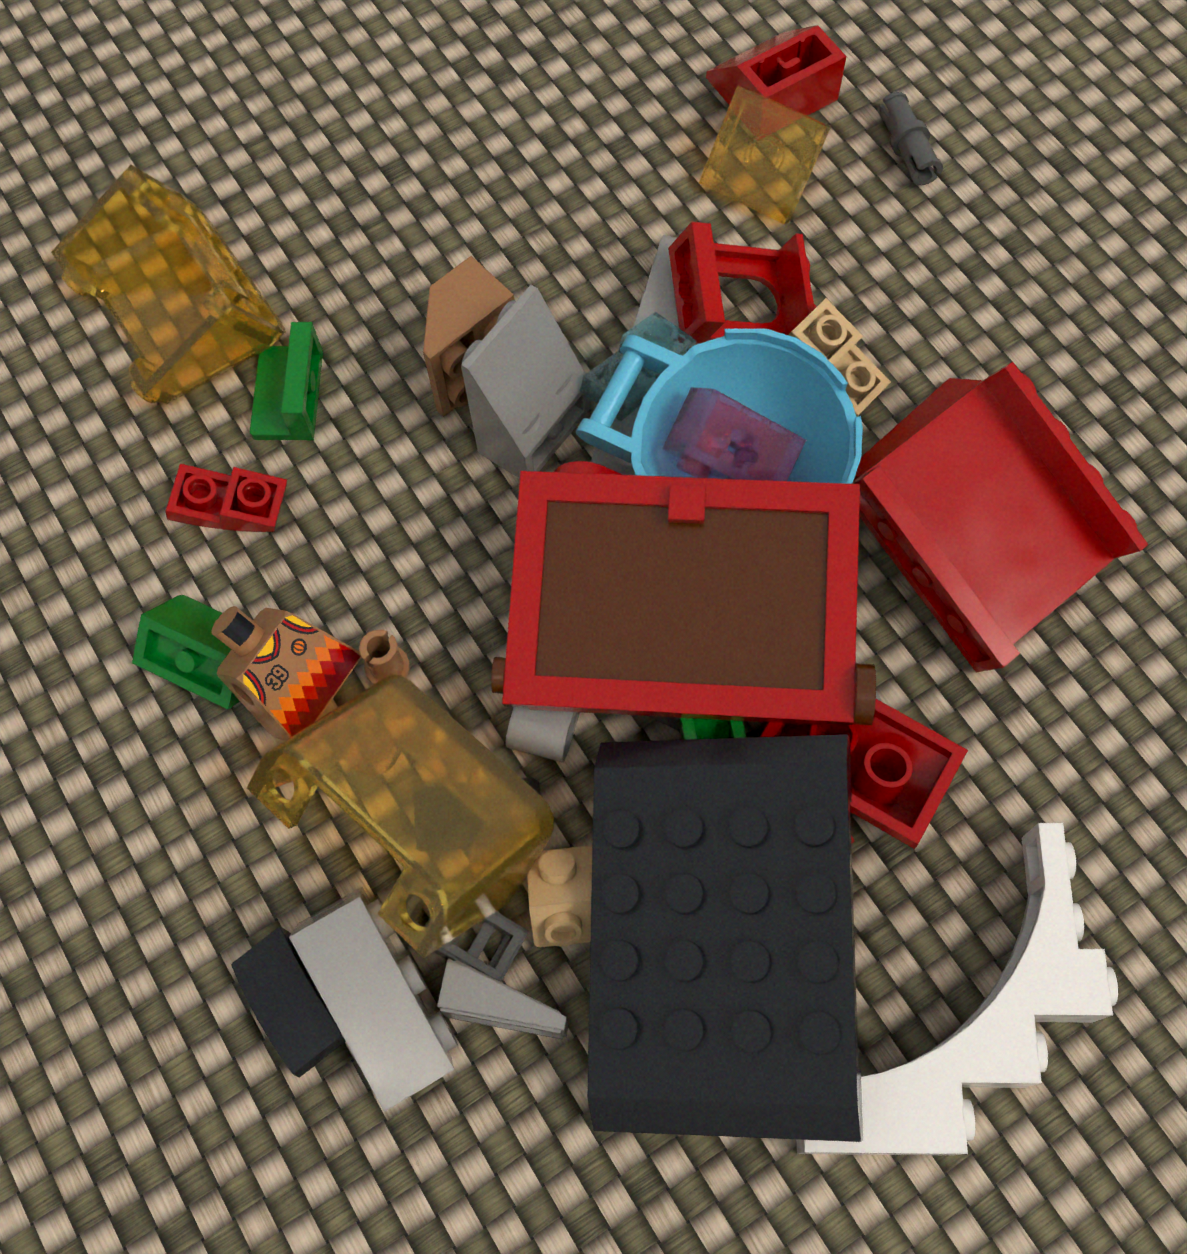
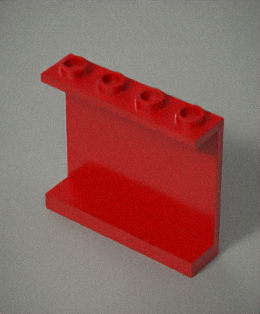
(994, 516)

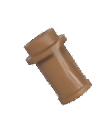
(382, 656)

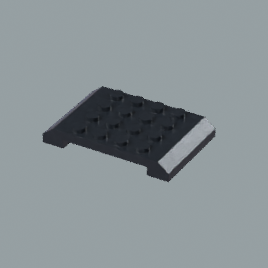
(724, 940)

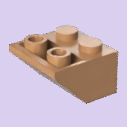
(459, 311)

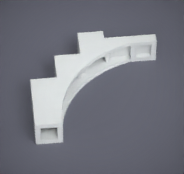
(1045, 980)

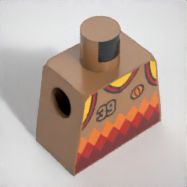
(282, 667)

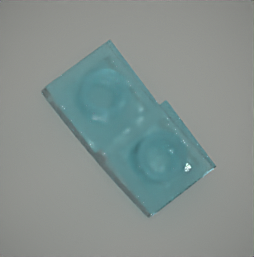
(654, 329)

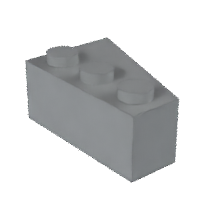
(374, 998)

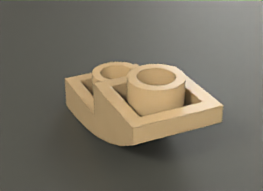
(836, 339)

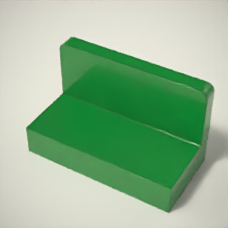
(288, 387)
(179, 647)

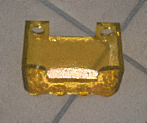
(422, 793)

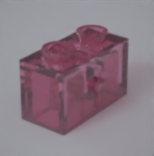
(714, 422)

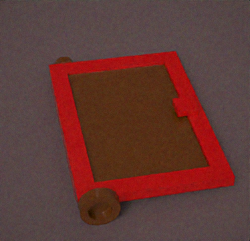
(686, 599)

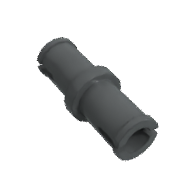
(910, 138)

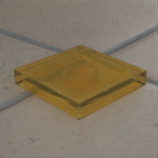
(764, 154)

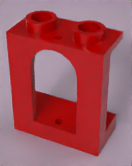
(696, 271)

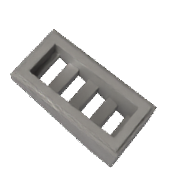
(486, 1001)

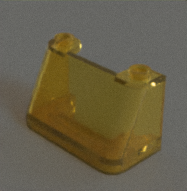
(167, 286)

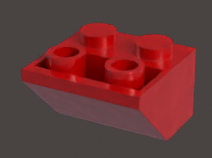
(793, 68)

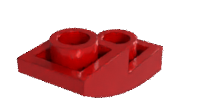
(224, 501)

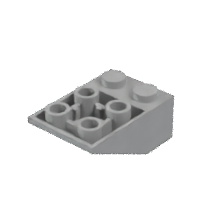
(523, 386)

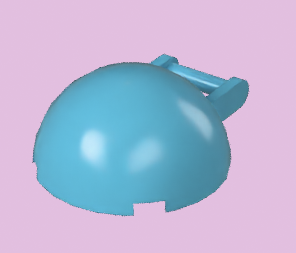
(752, 366)

